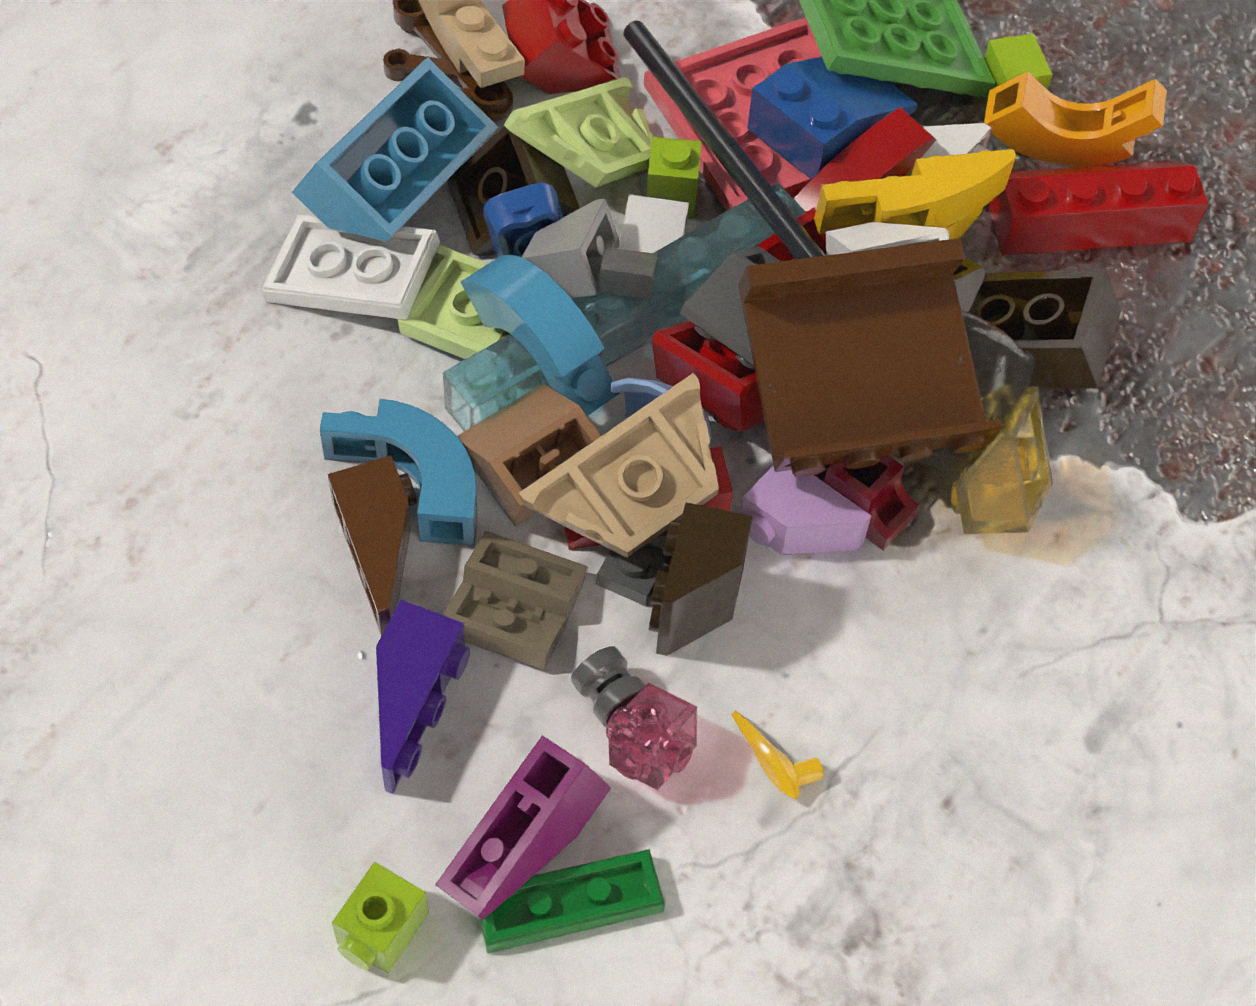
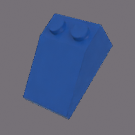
(817, 113)

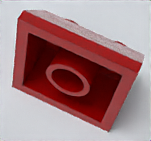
(725, 384)

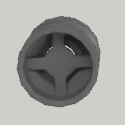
(606, 682)

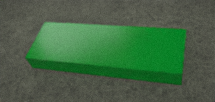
(575, 901)

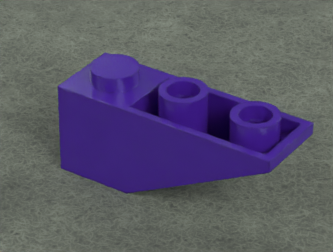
(413, 669)

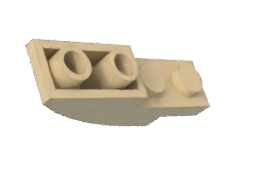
(474, 40)

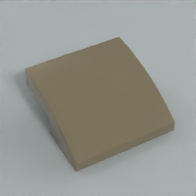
(516, 599)

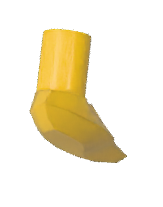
(775, 764)

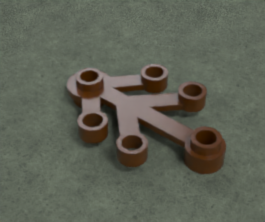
(492, 100)

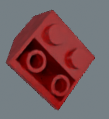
(562, 43)

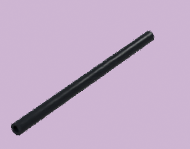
(721, 143)

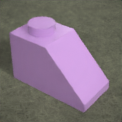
(803, 515)

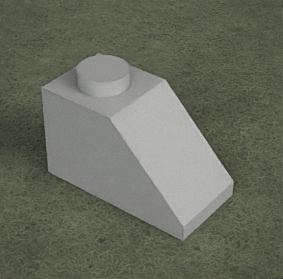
(575, 248)

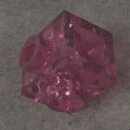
(652, 736)

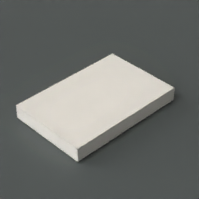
(349, 270)

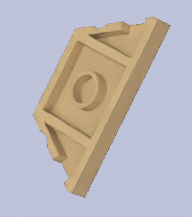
(634, 475)

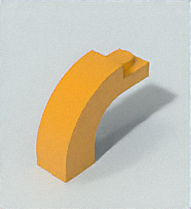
(1070, 132)

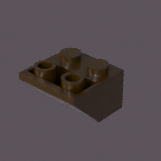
(698, 575)

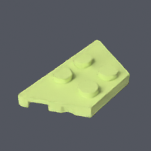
(589, 132)
(443, 310)

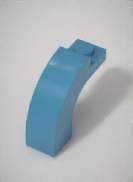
(547, 322)
(424, 451)

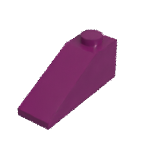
(524, 828)

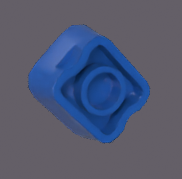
(518, 215)

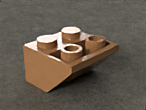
(525, 444)

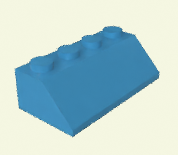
(395, 156)

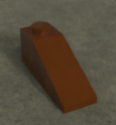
(376, 523)

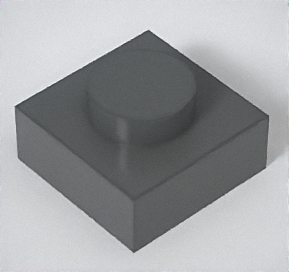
(632, 576)

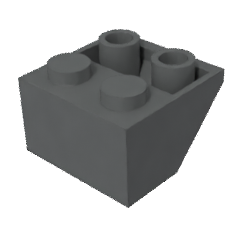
(718, 306)

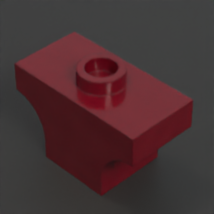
(877, 492)

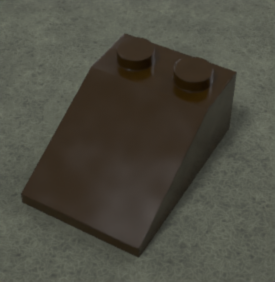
(1058, 318)

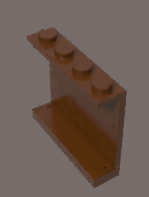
(863, 357)

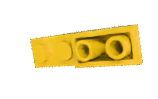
(934, 195)

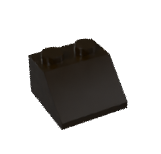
(497, 168)

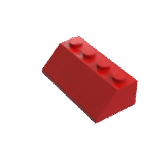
(1098, 207)

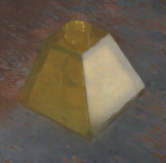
(1009, 476)

